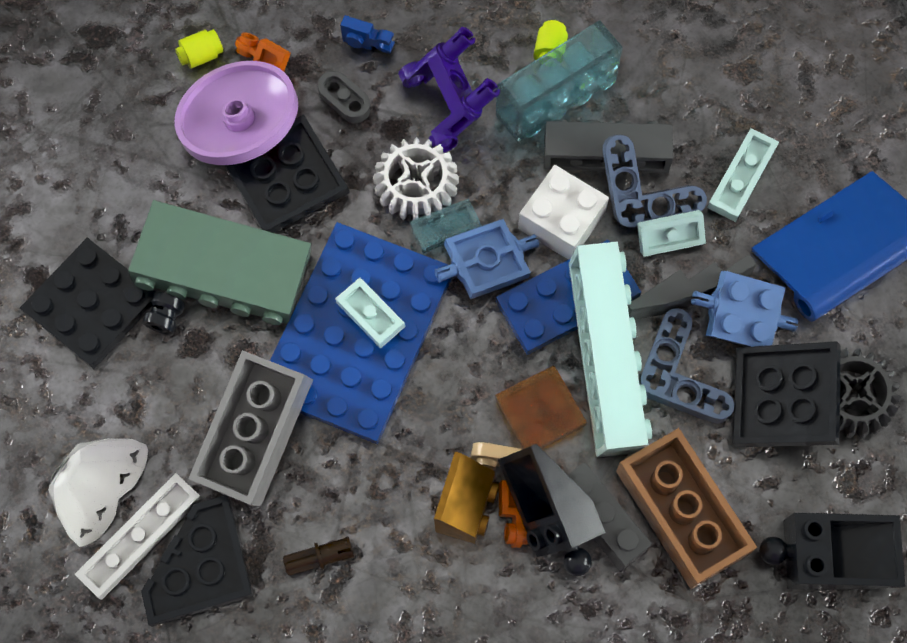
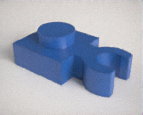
(362, 34)

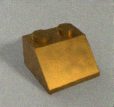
(465, 499)

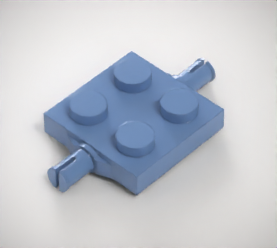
(487, 258)
(744, 310)

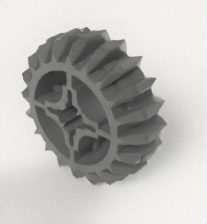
(877, 413)

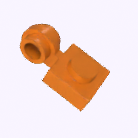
(264, 51)
(514, 532)

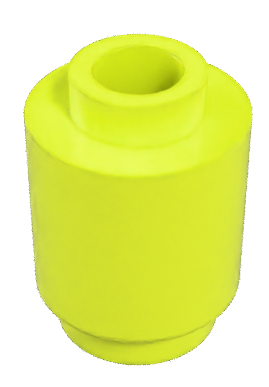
(549, 37)
(199, 48)

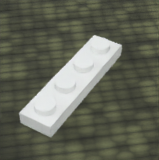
(138, 536)

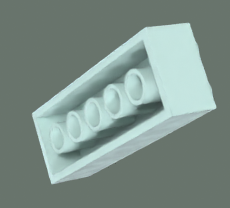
(608, 350)

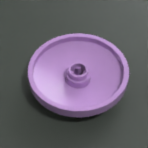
(236, 112)

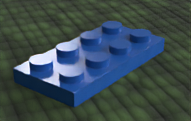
(545, 307)

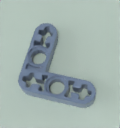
(634, 195)
(672, 381)

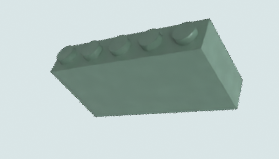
(220, 263)

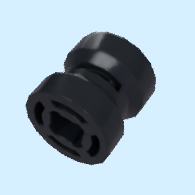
(163, 313)

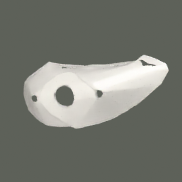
(94, 483)

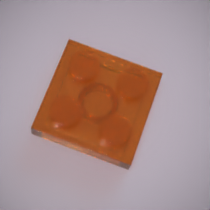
(540, 409)

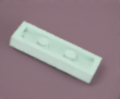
(743, 175)

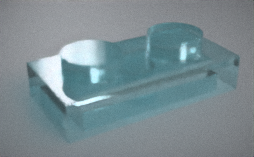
(450, 221)

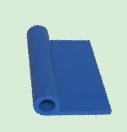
(839, 245)

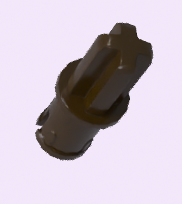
(318, 556)

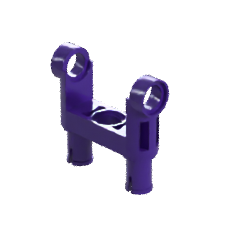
(461, 100)

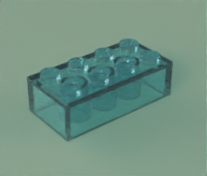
(558, 81)

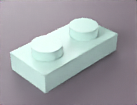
(671, 233)
(370, 312)

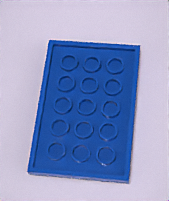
(351, 376)

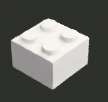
(562, 212)

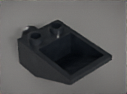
(551, 507)
(846, 548)

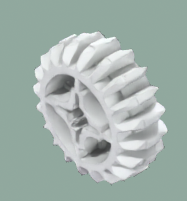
(431, 163)

